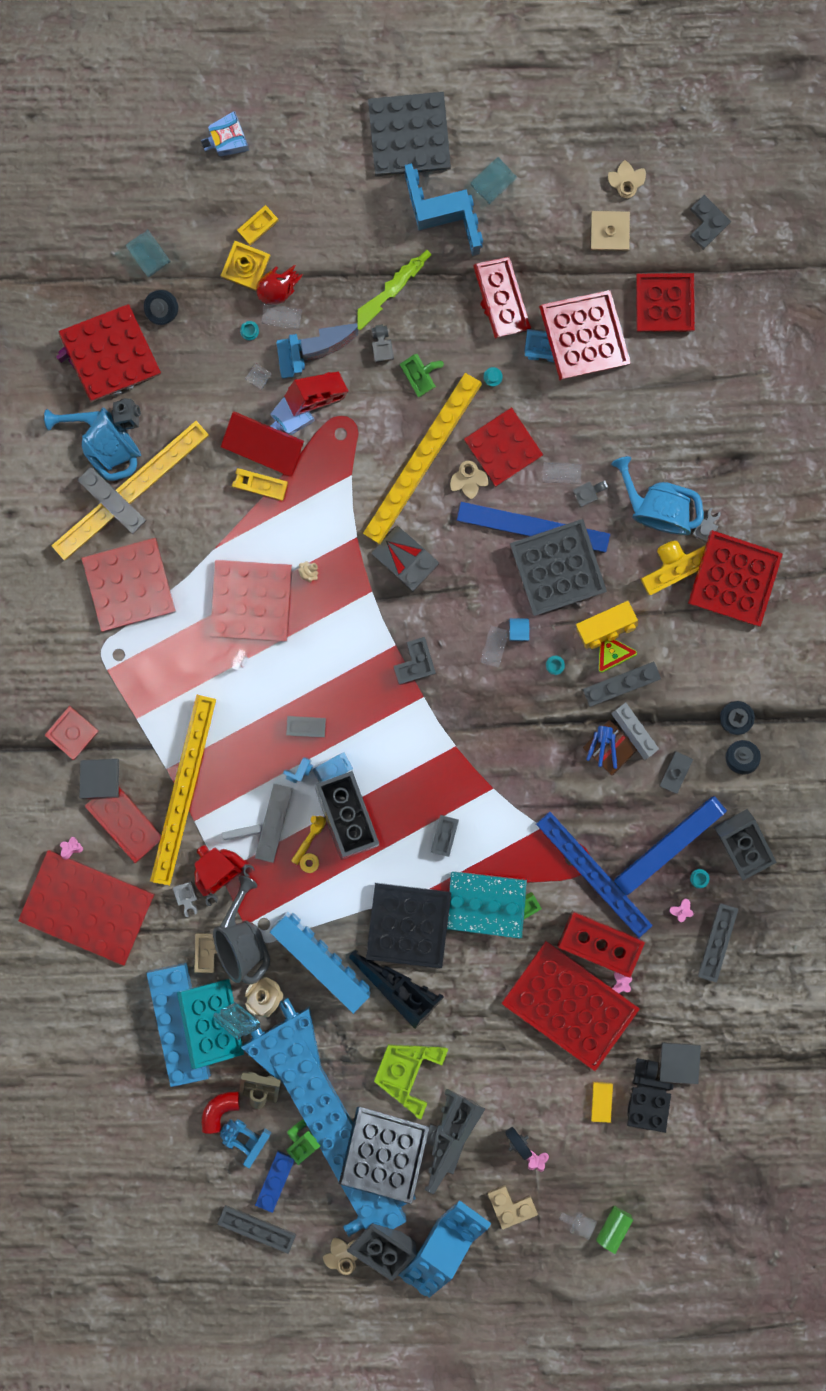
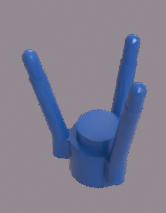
(604, 736)

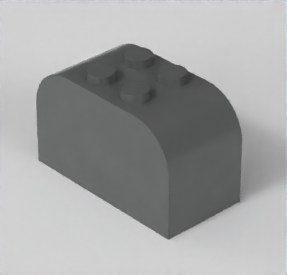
(346, 815)

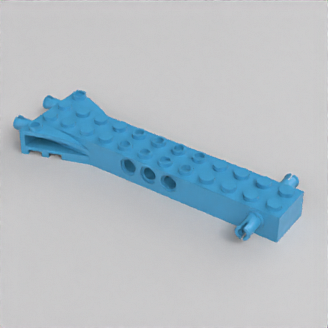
(293, 1057)

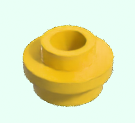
(309, 856)

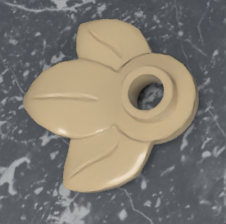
(628, 177)
(468, 482)
(339, 1255)

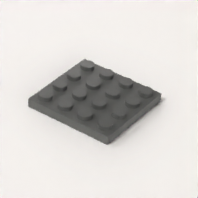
(408, 132)
(558, 567)

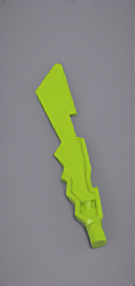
(392, 288)

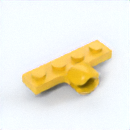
(675, 566)

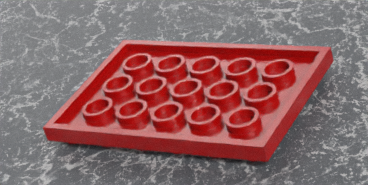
(86, 907)
(570, 1006)

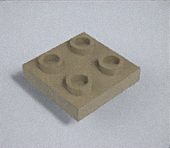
(254, 1085)

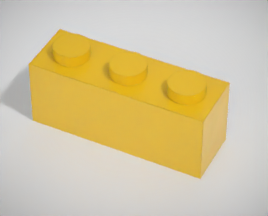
(607, 625)

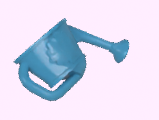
(102, 442)
(664, 505)

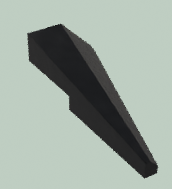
(410, 999)

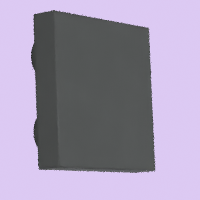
(99, 779)
(680, 1063)

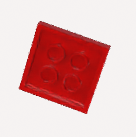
(665, 302)
(503, 447)

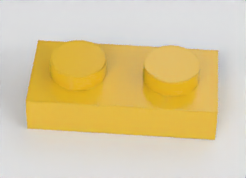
(257, 225)

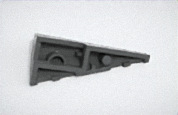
(458, 1121)

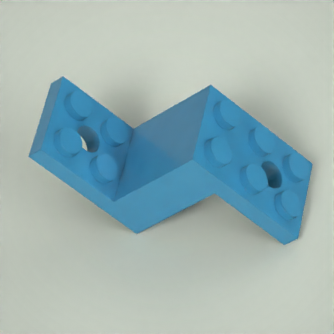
(443, 209)
(444, 1249)

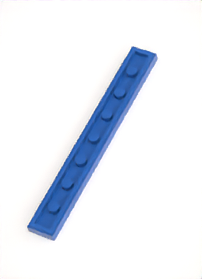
(520, 523)
(594, 874)

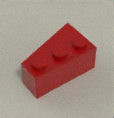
(315, 392)

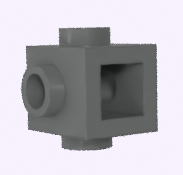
(126, 414)

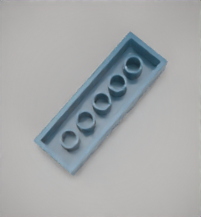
(320, 961)
(164, 985)

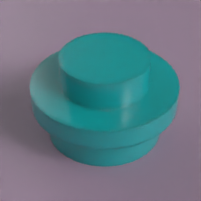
(249, 330)
(493, 376)
(555, 665)
(699, 878)

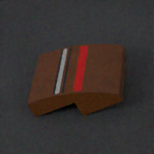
(623, 746)

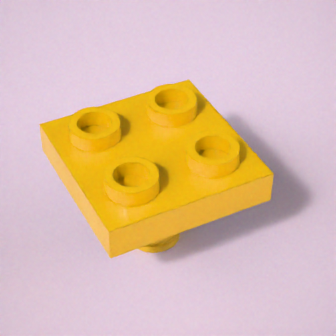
(245, 265)

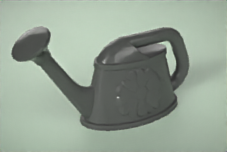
(241, 944)

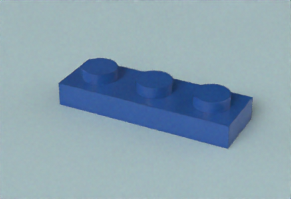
(275, 1181)

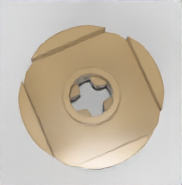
(272, 997)

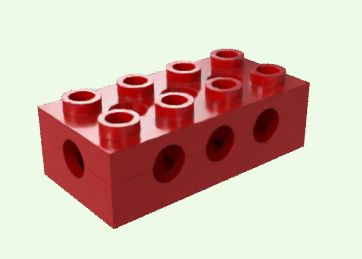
(605, 956)

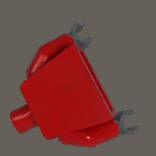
(217, 869)

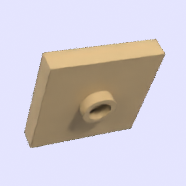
(610, 231)

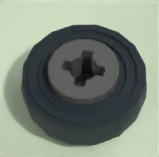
(730, 720)

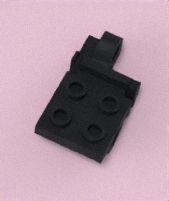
(648, 1101)

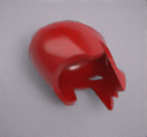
(274, 291)

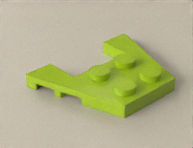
(400, 1069)

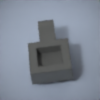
(587, 493)

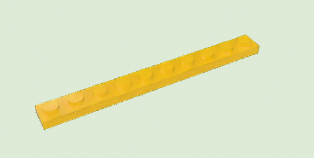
(422, 458)
(132, 489)
(183, 790)

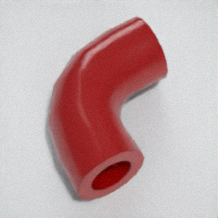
(216, 1108)

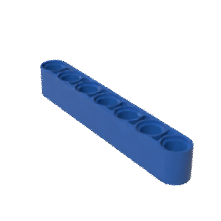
(670, 845)

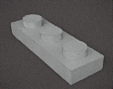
(635, 731)

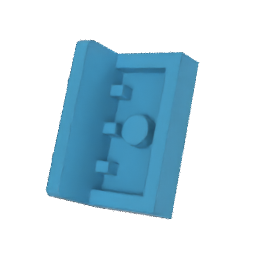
(537, 345)
(289, 357)
(304, 769)

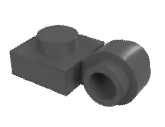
(383, 348)

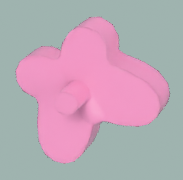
(70, 847)
(682, 911)
(622, 983)
(537, 1162)

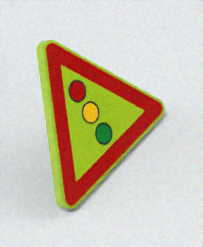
(613, 653)

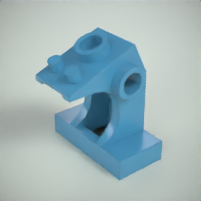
(252, 1147)

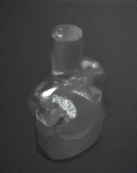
(579, 1224)

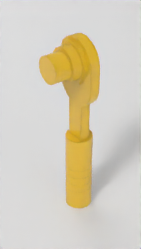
(318, 823)

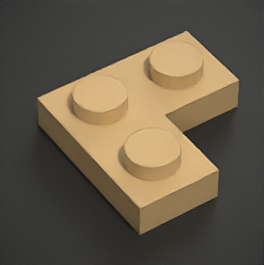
(204, 953)
(508, 1212)

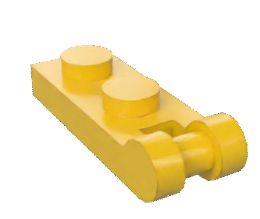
(260, 484)

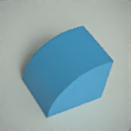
(518, 629)

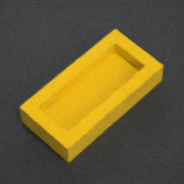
(601, 1102)

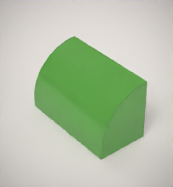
(614, 1229)

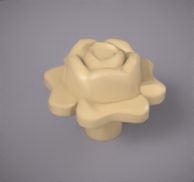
(308, 571)

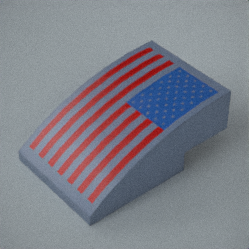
(330, 341)

